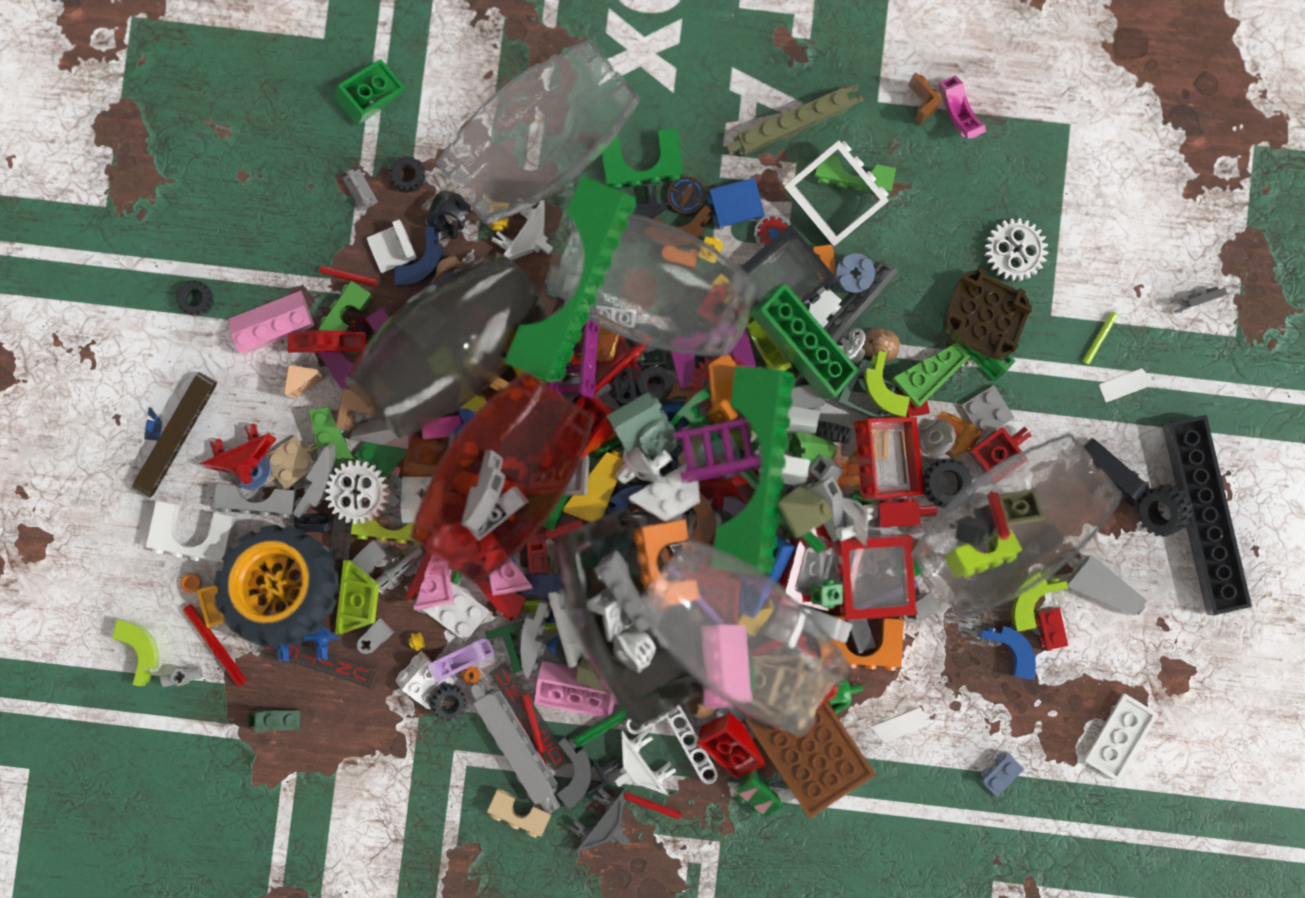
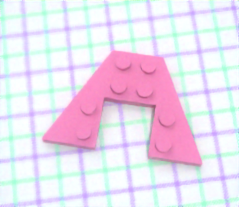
(437, 587)

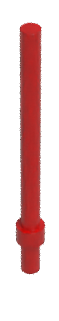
(634, 352)

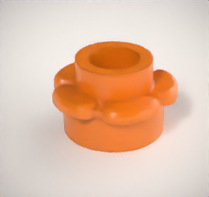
(470, 680)

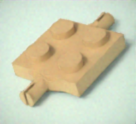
(291, 462)

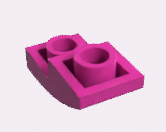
(442, 427)

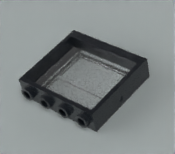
(791, 262)

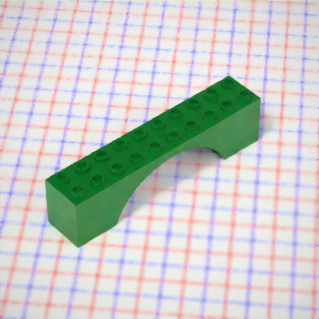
(600, 219)
(765, 401)

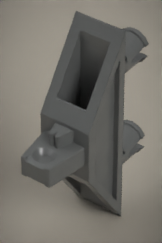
(608, 826)

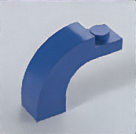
(1023, 656)

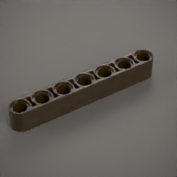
(174, 435)

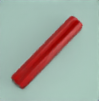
(998, 515)

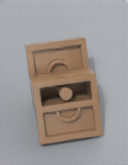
(349, 405)

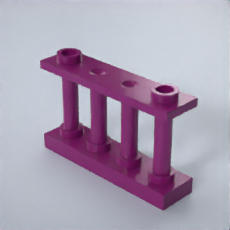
(586, 368)
(730, 465)

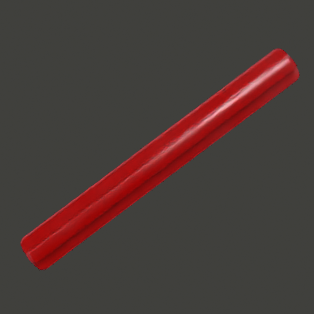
(215, 646)

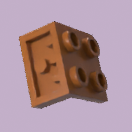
(930, 98)

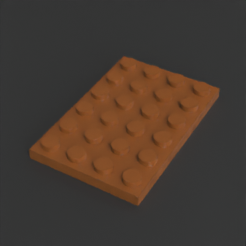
(815, 765)

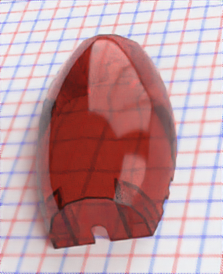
(540, 448)

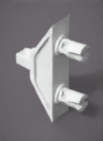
(530, 238)
(640, 465)
(856, 520)
(635, 767)

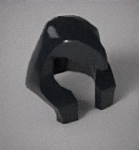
(450, 204)

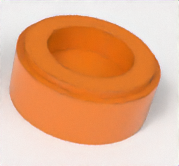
(191, 583)

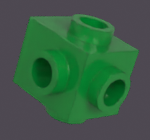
(826, 593)

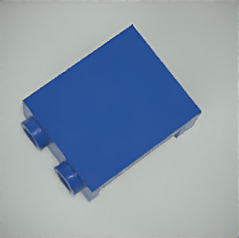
(735, 203)

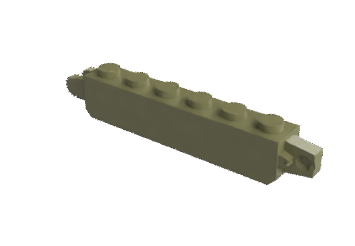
(794, 121)

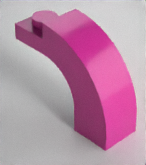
(958, 108)

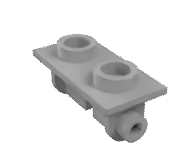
(360, 189)

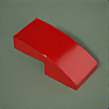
(537, 554)

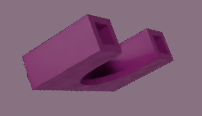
(337, 361)
(685, 364)

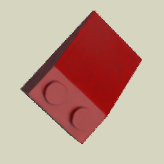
(601, 425)
(730, 745)

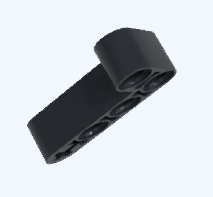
(1122, 477)

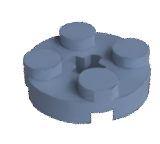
(863, 265)

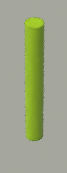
(1100, 337)

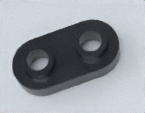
(625, 387)
(314, 523)

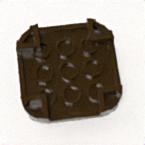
(986, 315)

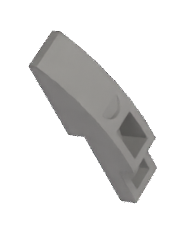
(318, 477)
(485, 495)
(531, 638)

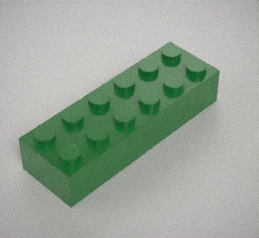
(804, 341)

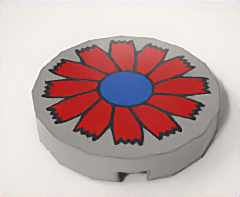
(769, 228)

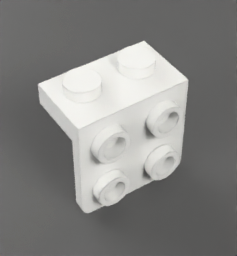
(417, 680)

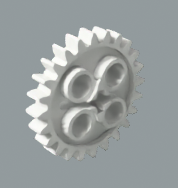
(1030, 239)
(339, 490)

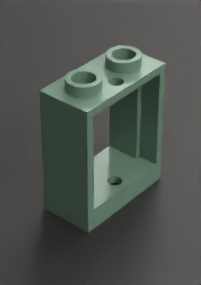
(846, 391)

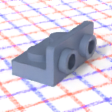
(1001, 773)

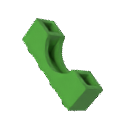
(832, 172)

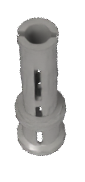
(390, 575)

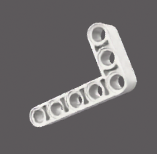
(680, 732)

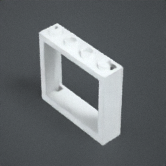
(813, 214)

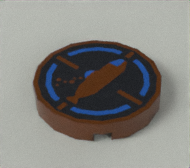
(686, 195)

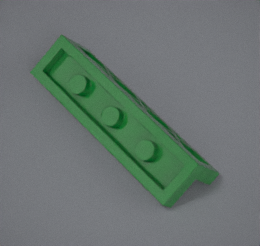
(990, 366)

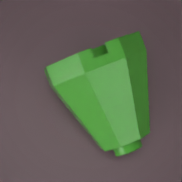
(810, 446)

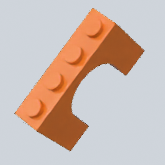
(651, 540)
(887, 653)

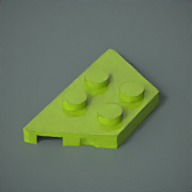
(356, 599)

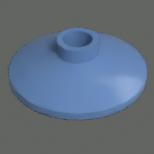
(258, 480)

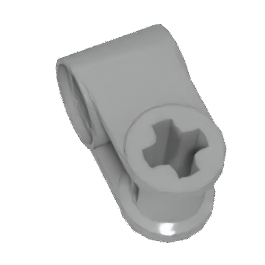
(925, 606)
(377, 634)

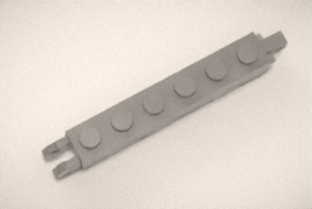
(516, 746)

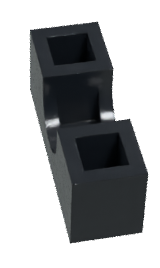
(976, 530)

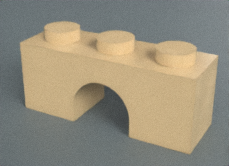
(502, 808)

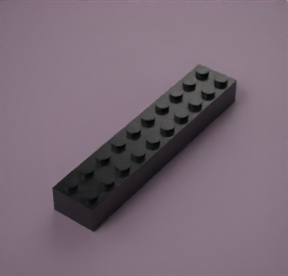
(1211, 525)

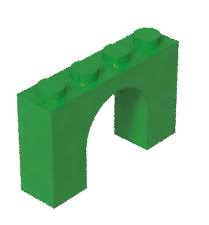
(667, 168)

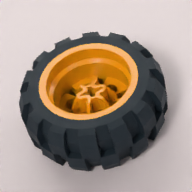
(243, 573)

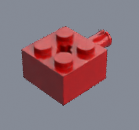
(998, 441)
(902, 513)

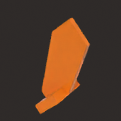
(721, 385)

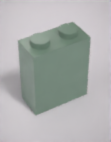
(634, 417)

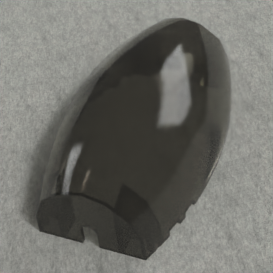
(445, 343)
(661, 683)

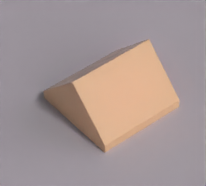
(300, 380)

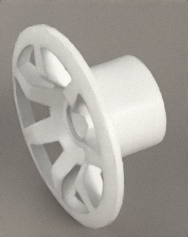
(851, 347)

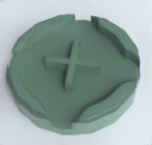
(657, 437)

